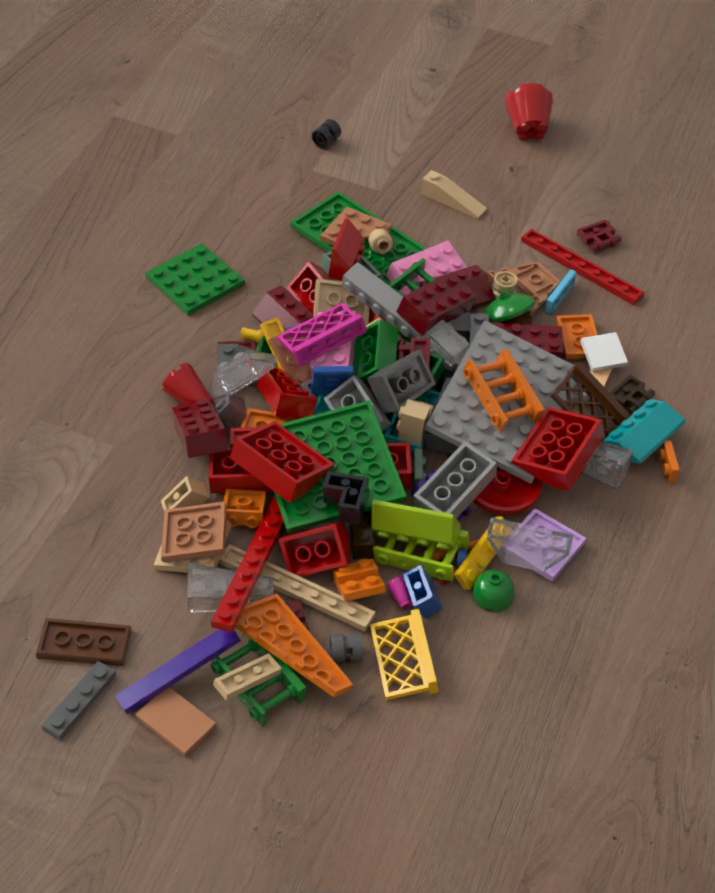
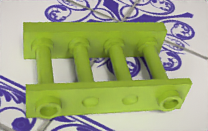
(407, 561)

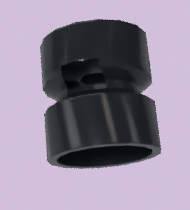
(326, 134)

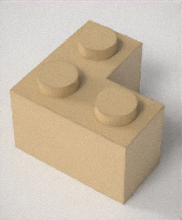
(413, 421)

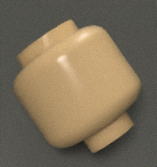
(380, 241)

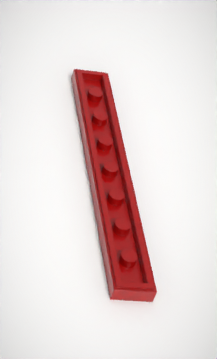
(583, 267)

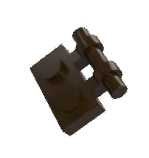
(630, 388)

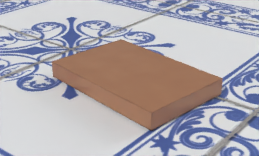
(176, 721)

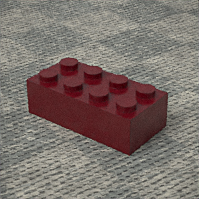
(436, 301)
(542, 336)
(199, 428)

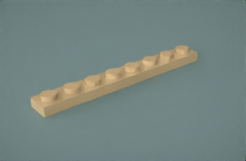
(306, 591)

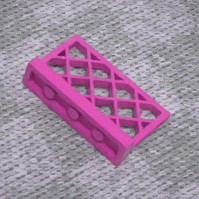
(323, 341)

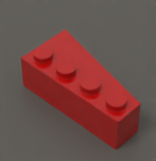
(285, 396)

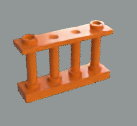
(512, 376)

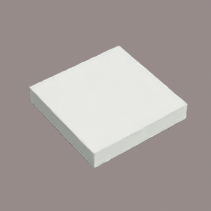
(604, 351)

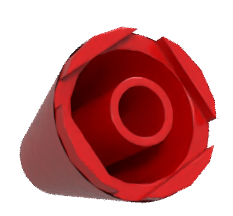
(185, 385)

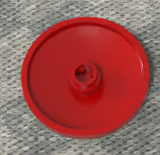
(508, 494)

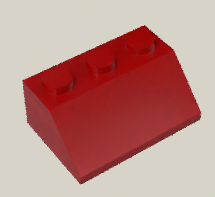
(346, 250)
(303, 284)
(316, 549)

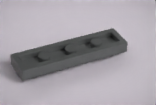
(78, 700)

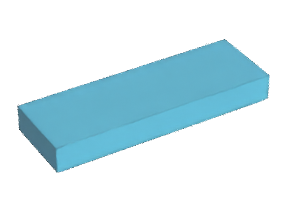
(560, 292)

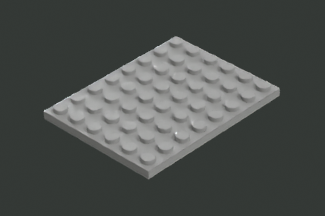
(462, 415)

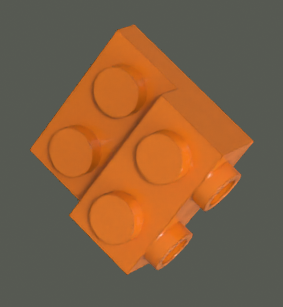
(245, 507)
(358, 580)

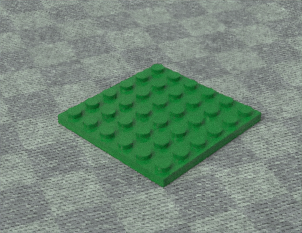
(356, 447)

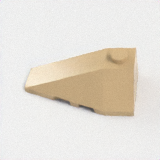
(451, 194)

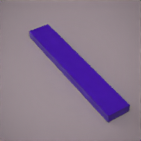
(176, 669)

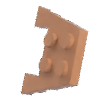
(534, 280)

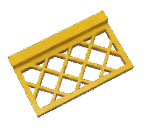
(422, 656)

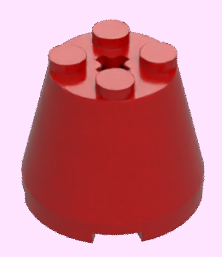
(529, 110)

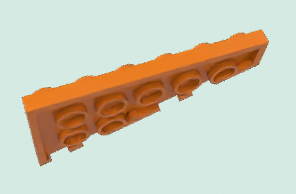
(284, 635)

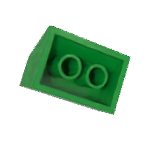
(375, 349)

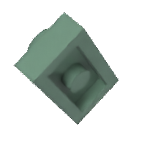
(418, 465)

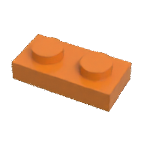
(669, 460)

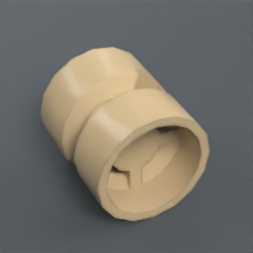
(504, 282)

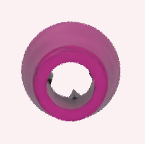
(400, 592)

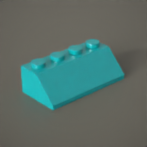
(646, 429)

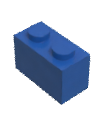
(422, 591)

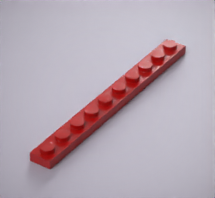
(249, 570)

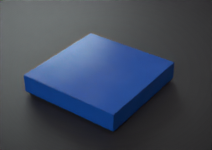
(328, 378)

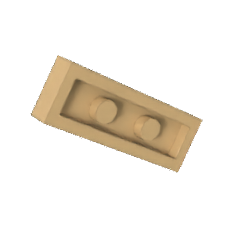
(247, 676)

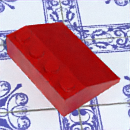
(559, 447)
(280, 460)

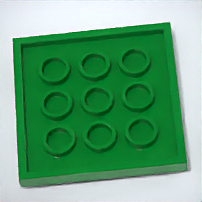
(195, 279)

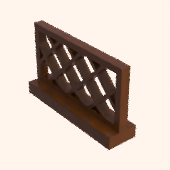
(598, 396)

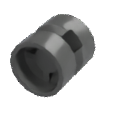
(354, 646)

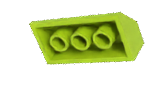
(415, 524)

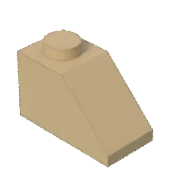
(186, 493)

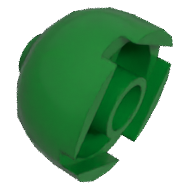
(493, 590)

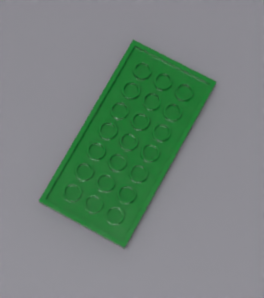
(318, 218)

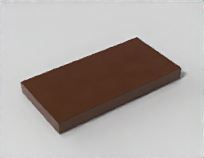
(83, 641)

